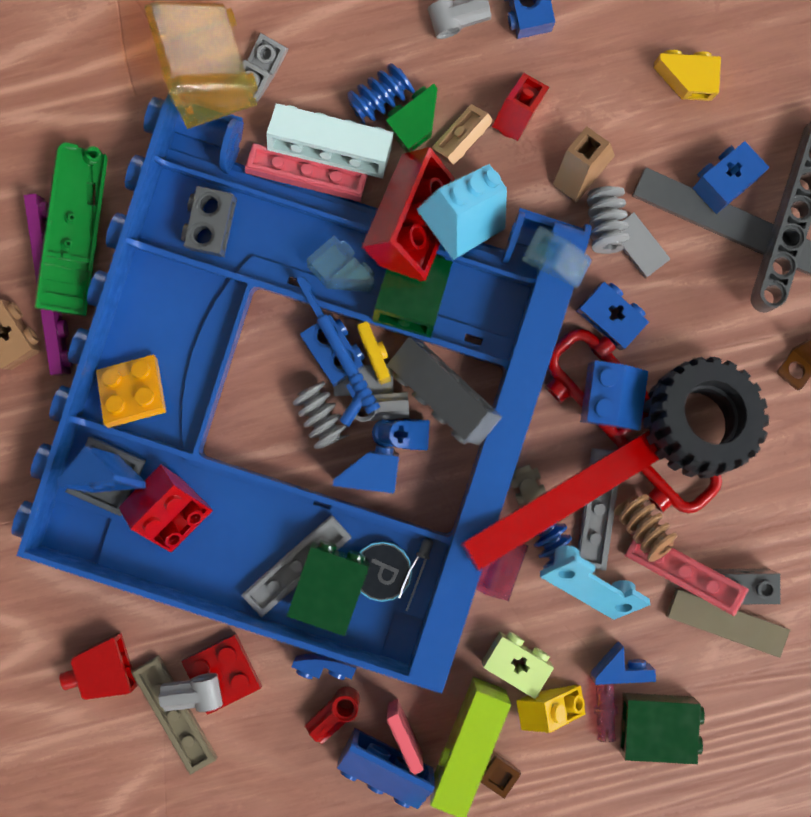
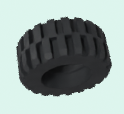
(735, 397)

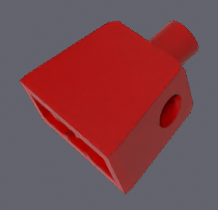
(101, 670)

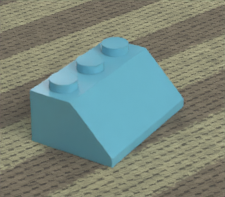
(467, 211)

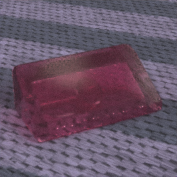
(500, 576)

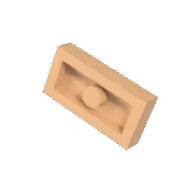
(462, 134)

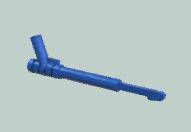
(357, 387)

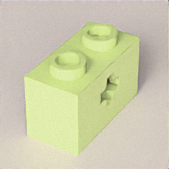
(526, 678)

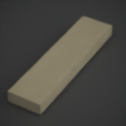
(739, 628)
(178, 724)

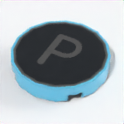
(386, 571)

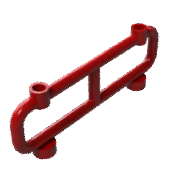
(563, 386)

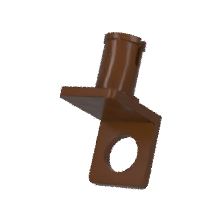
(802, 356)

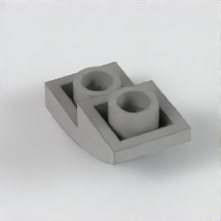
(264, 62)

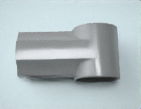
(451, 16)
(391, 407)
(200, 693)

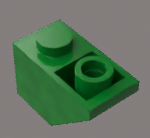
(415, 120)

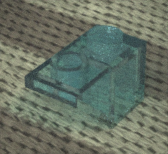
(557, 257)
(339, 269)

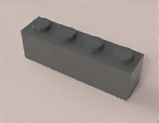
(444, 392)

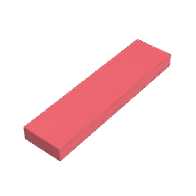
(305, 173)
(693, 577)

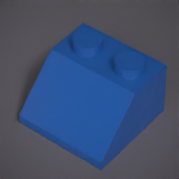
(614, 395)
(372, 471)

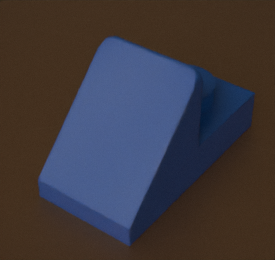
(615, 671)

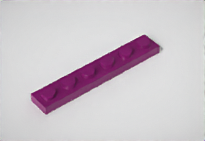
(54, 326)

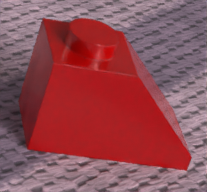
(520, 107)

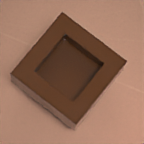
(500, 776)

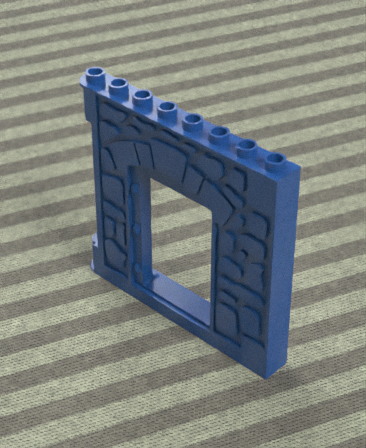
(190, 317)

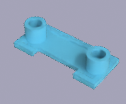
(574, 576)

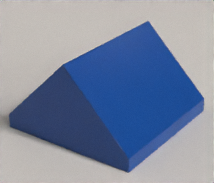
(99, 472)

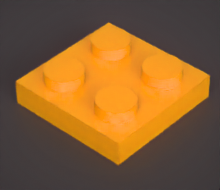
(130, 391)

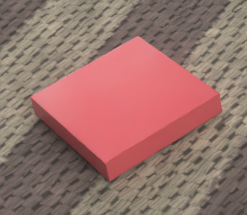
(405, 736)

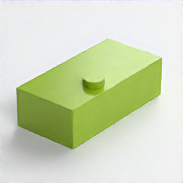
(469, 747)

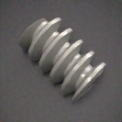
(605, 219)
(319, 416)

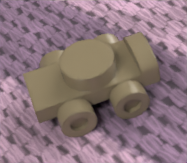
(525, 479)

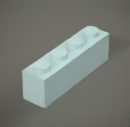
(329, 140)

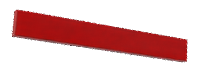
(560, 501)

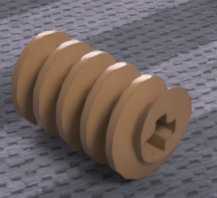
(645, 526)

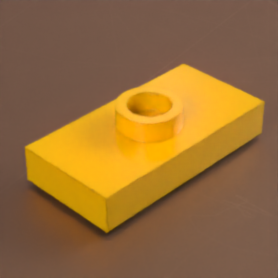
(375, 351)

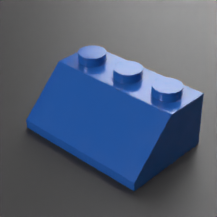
(385, 770)

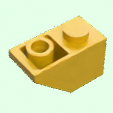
(690, 75)
(551, 709)

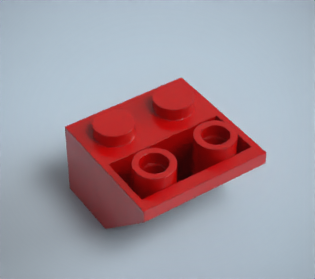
(164, 509)

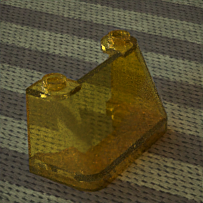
(200, 59)

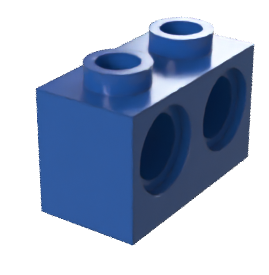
(325, 355)

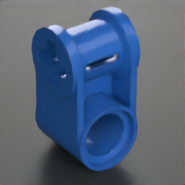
(403, 434)

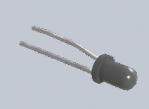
(424, 552)

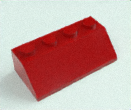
(399, 234)

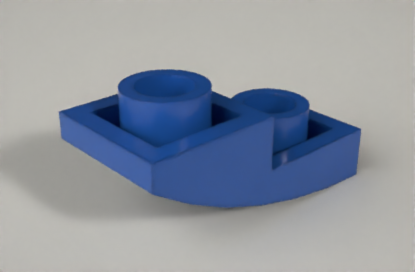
(312, 665)

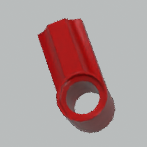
(333, 716)

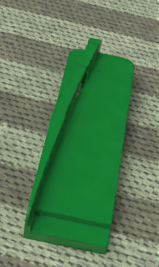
(71, 229)

